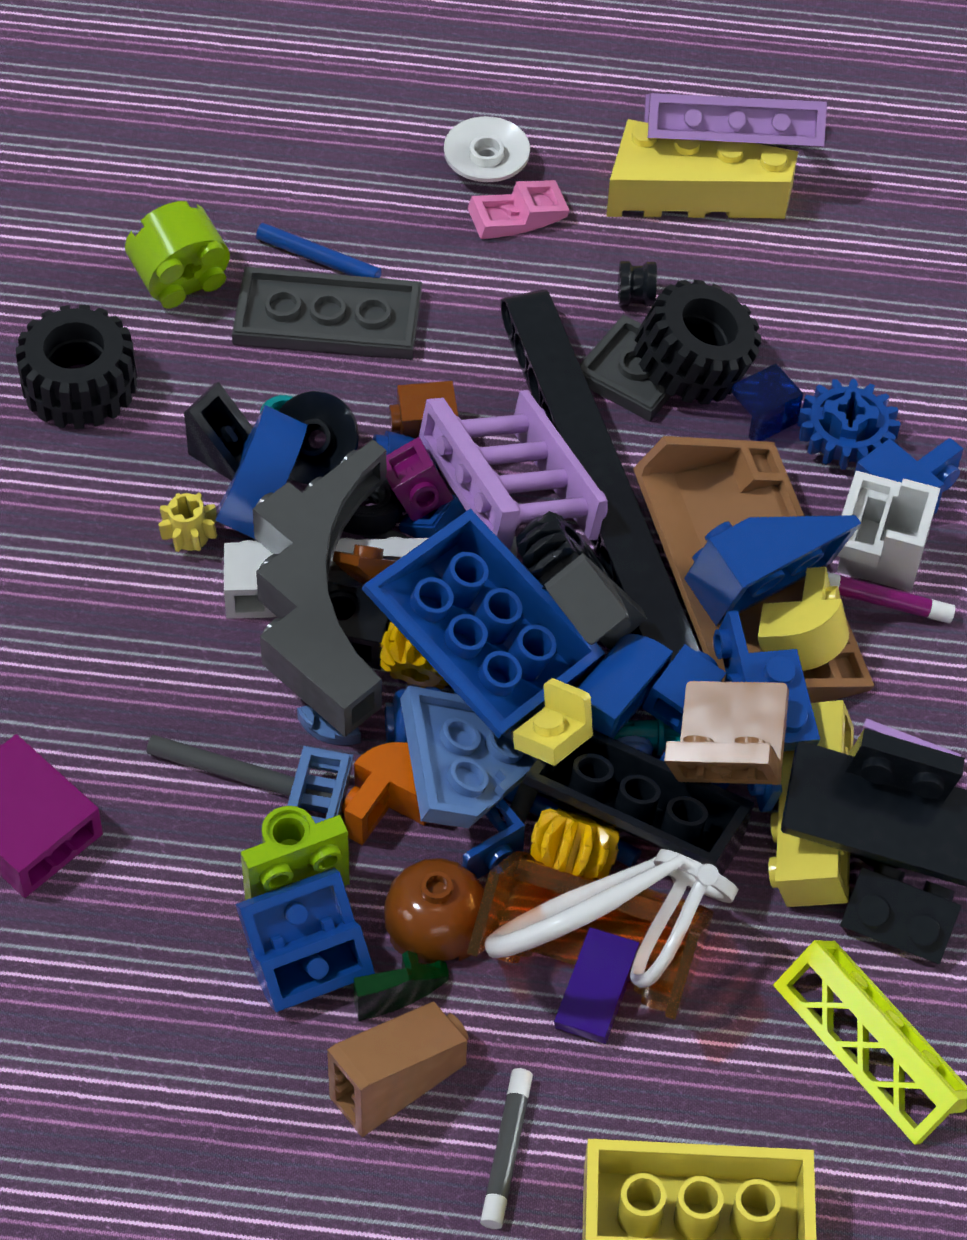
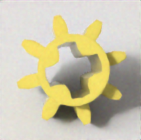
(188, 522)

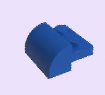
(624, 681)
(304, 940)

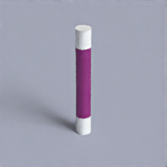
(893, 598)

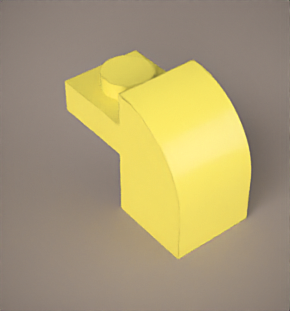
(811, 626)

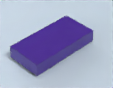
(597, 986)

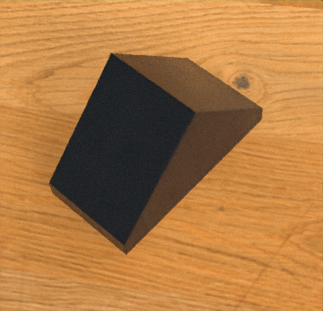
(216, 431)

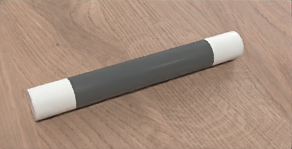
(506, 1149)

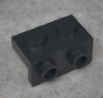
(901, 913)

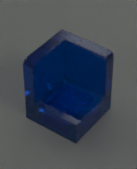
(770, 400)

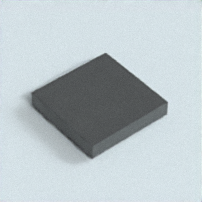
(616, 373)

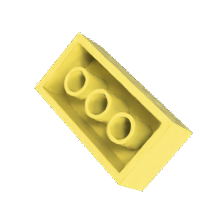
(697, 1192)

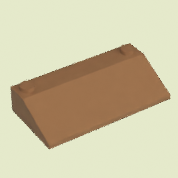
(710, 481)

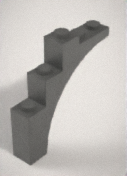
(306, 641)

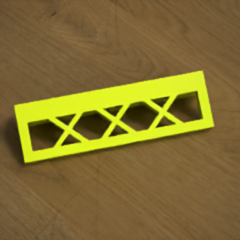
(887, 1025)

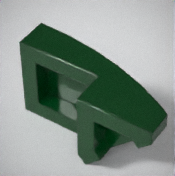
(398, 988)

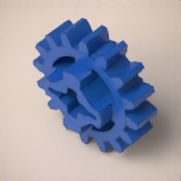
(827, 416)

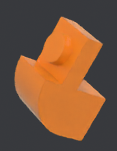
(381, 783)

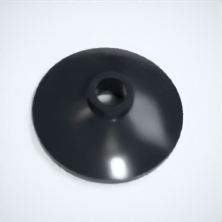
(321, 414)

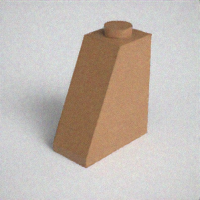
(394, 1064)

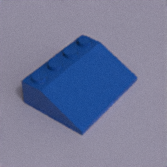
(483, 622)

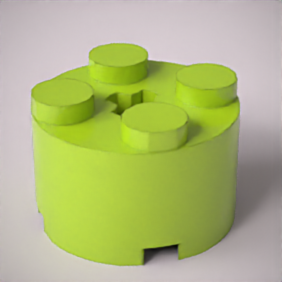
(178, 253)

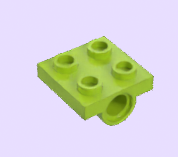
(294, 850)

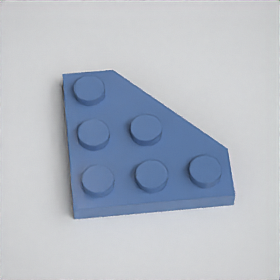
(457, 759)

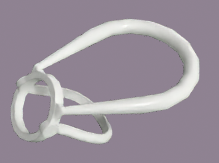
(604, 895)

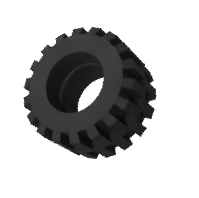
(72, 339)
(697, 341)

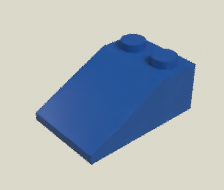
(762, 558)

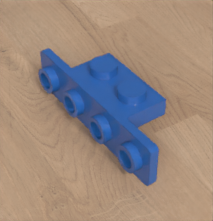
(768, 666)

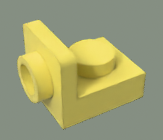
(557, 727)

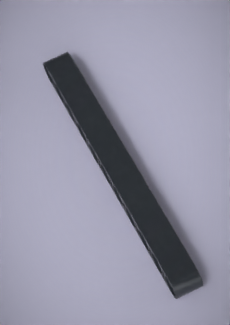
(564, 394)

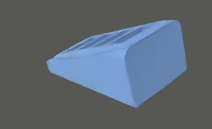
(327, 761)

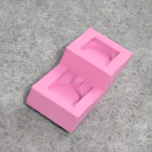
(526, 209)

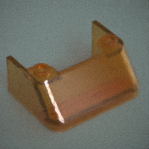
(524, 883)

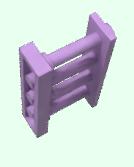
(735, 119)
(486, 492)

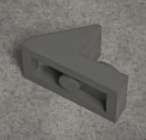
(594, 602)

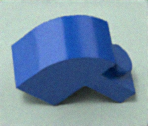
(935, 469)

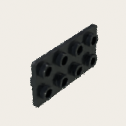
(882, 803)

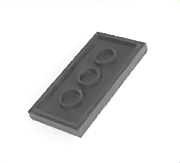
(327, 313)

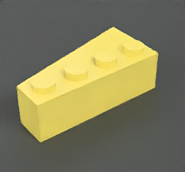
(699, 177)

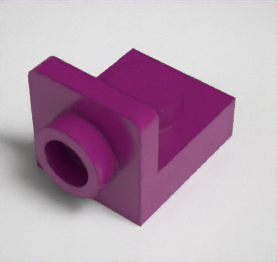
(416, 480)

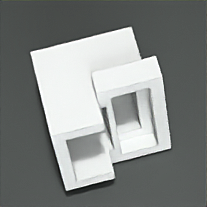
(891, 532)

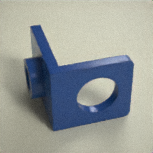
(498, 847)

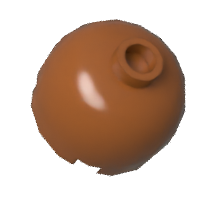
(433, 910)

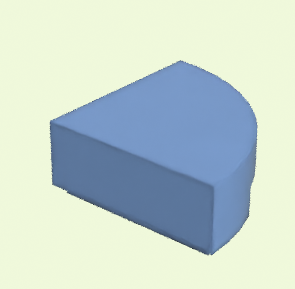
(322, 730)

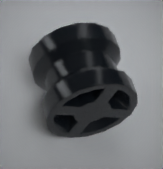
(637, 283)

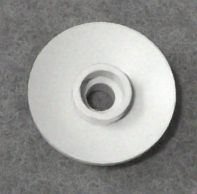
(486, 149)

